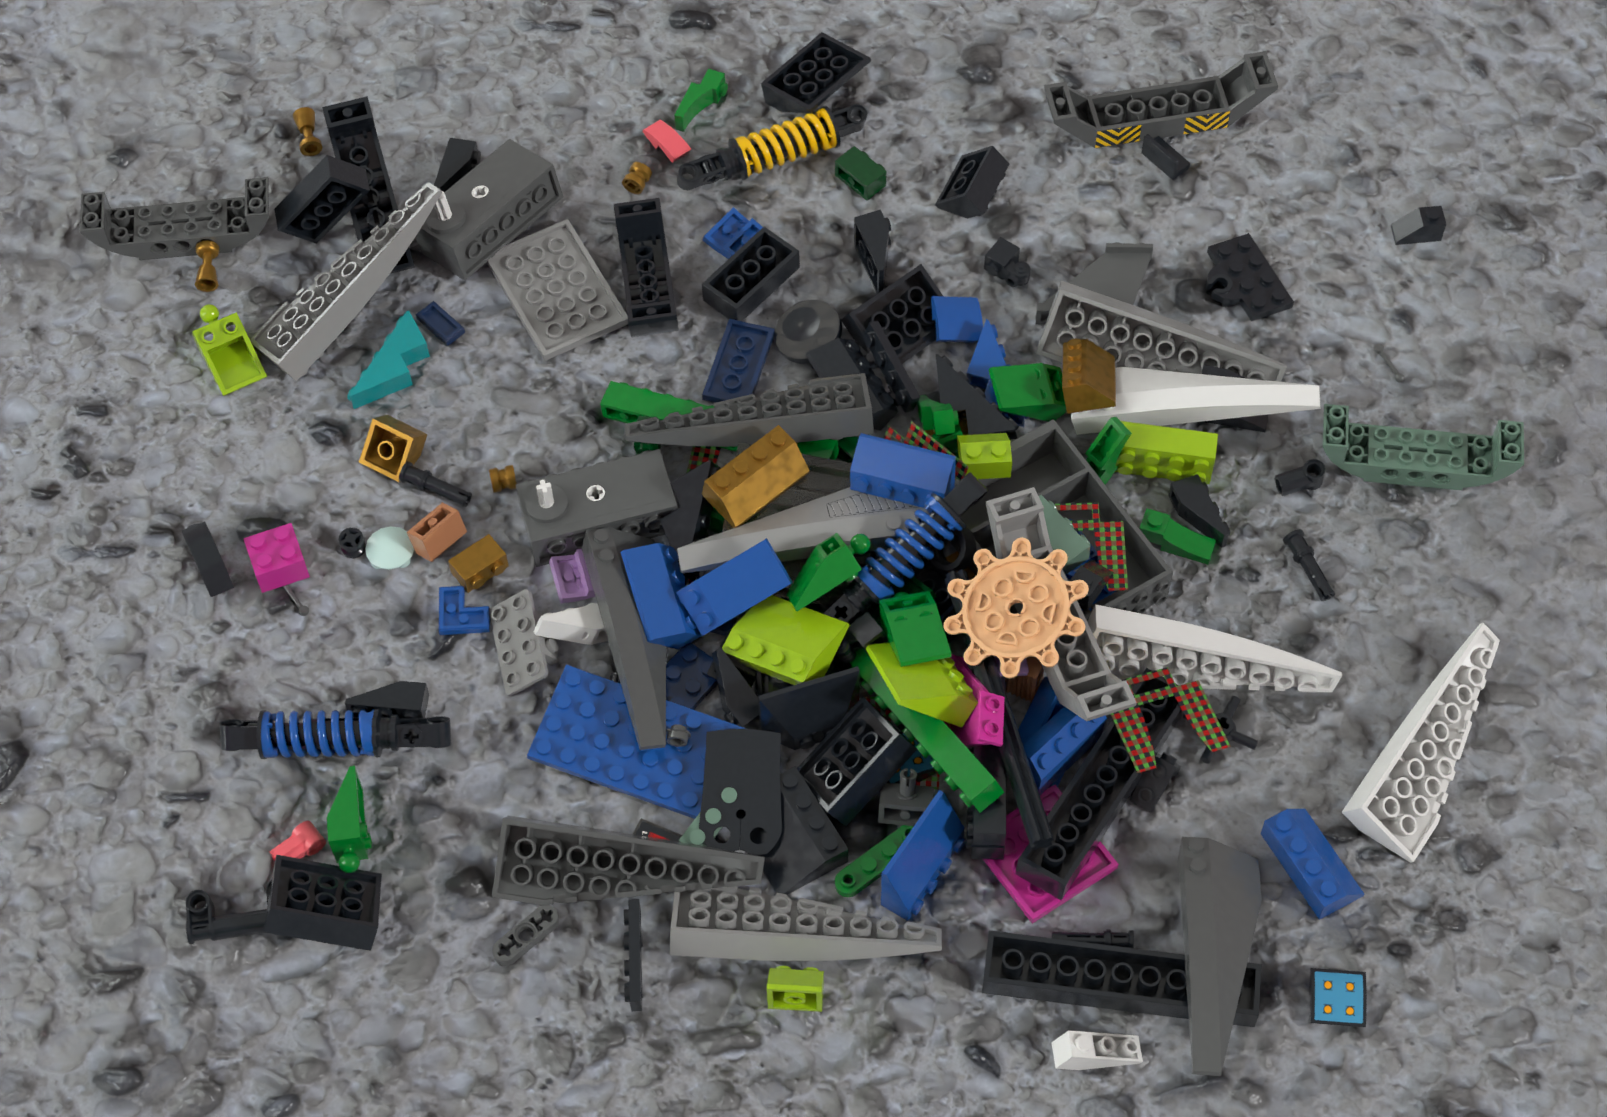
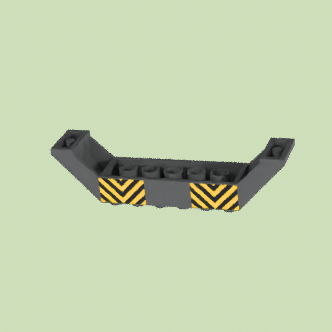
(1163, 108)

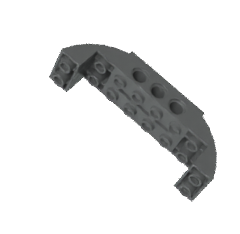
(175, 227)

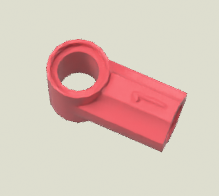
(304, 841)

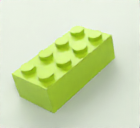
(1167, 452)

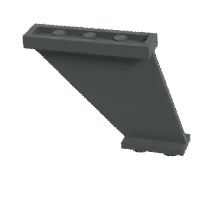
(1113, 274)

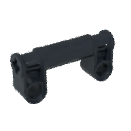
(203, 924)

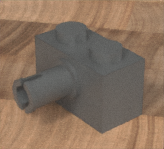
(904, 801)

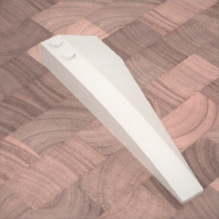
(1181, 398)
(1196, 653)
(1411, 775)

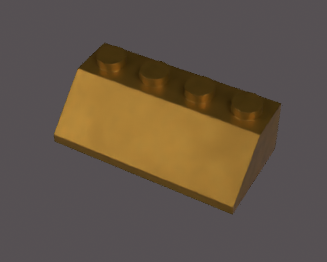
(1087, 376)
(755, 477)

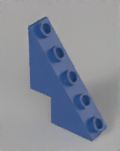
(988, 355)

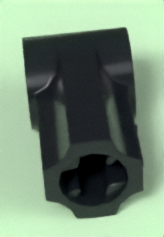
(1299, 478)

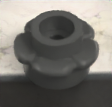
(677, 735)

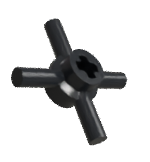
(1229, 729)

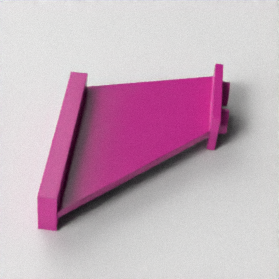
(987, 719)

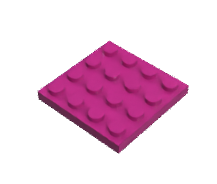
(1031, 899)

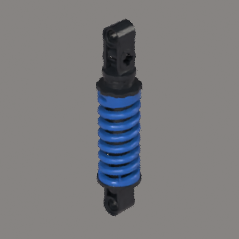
(876, 580)
(359, 735)

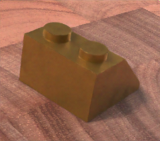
(391, 445)

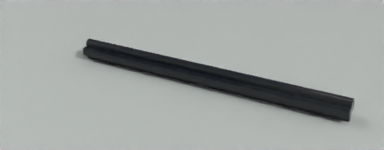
(1012, 750)

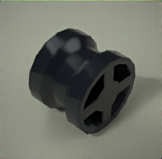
(354, 537)

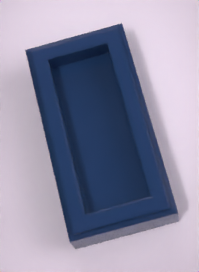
(440, 323)

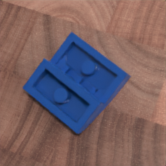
(731, 233)
(957, 319)

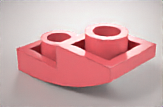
(666, 138)

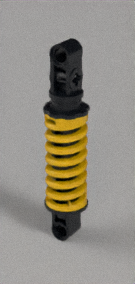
(773, 145)

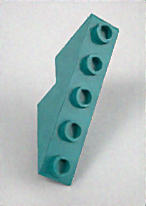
(389, 365)

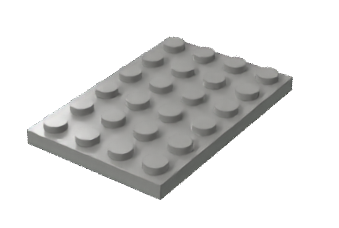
(557, 289)

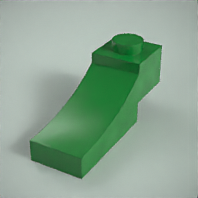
(699, 97)
(937, 416)
(1107, 448)
(1176, 538)

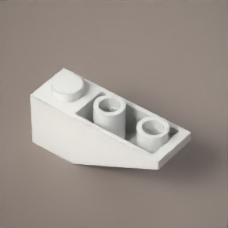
(573, 625)
(1095, 1050)

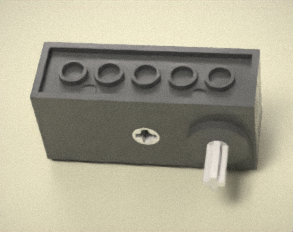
(488, 208)
(614, 494)

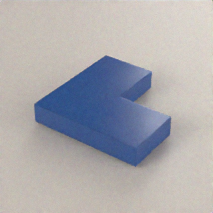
(458, 619)

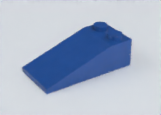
(734, 587)

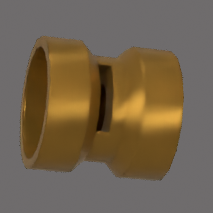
(637, 177)
(503, 478)

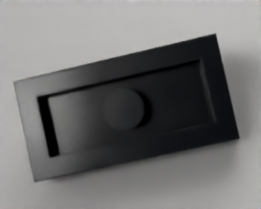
(1164, 156)

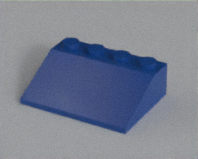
(922, 858)

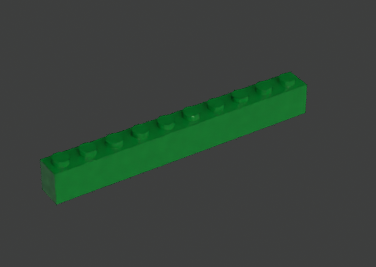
(627, 403)
(934, 740)

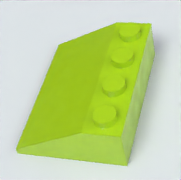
(785, 641)
(926, 687)

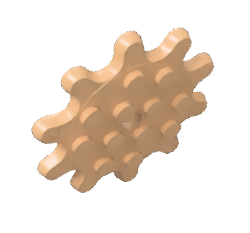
(1010, 581)

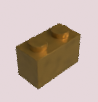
(478, 563)

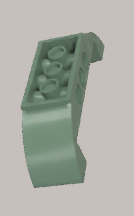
(1421, 455)

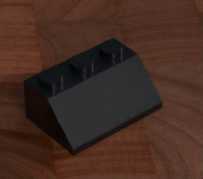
(973, 183)

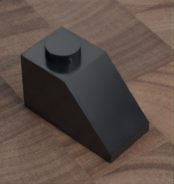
(1420, 226)
(1096, 579)

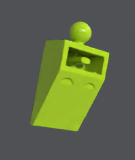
(229, 353)

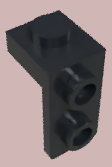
(1154, 782)

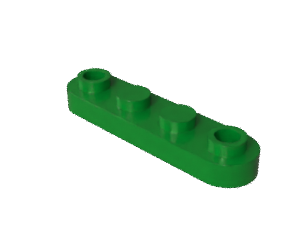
(870, 865)

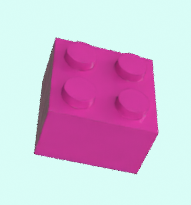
(276, 557)

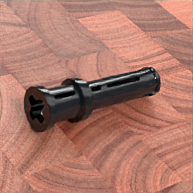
(425, 480)
(1303, 555)
(1108, 937)

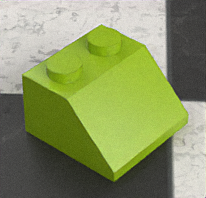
(986, 455)
(795, 989)

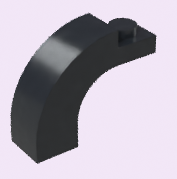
(207, 559)

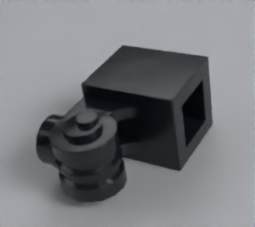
(1004, 263)
(860, 635)

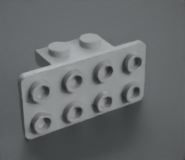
(520, 652)

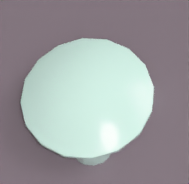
(389, 548)

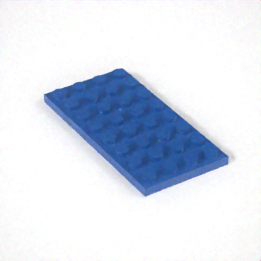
(593, 738)

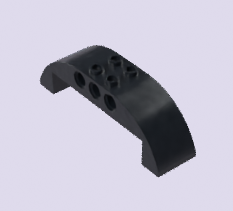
(356, 142)
(645, 268)

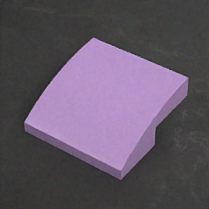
(571, 577)

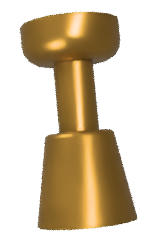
(305, 121)
(206, 276)

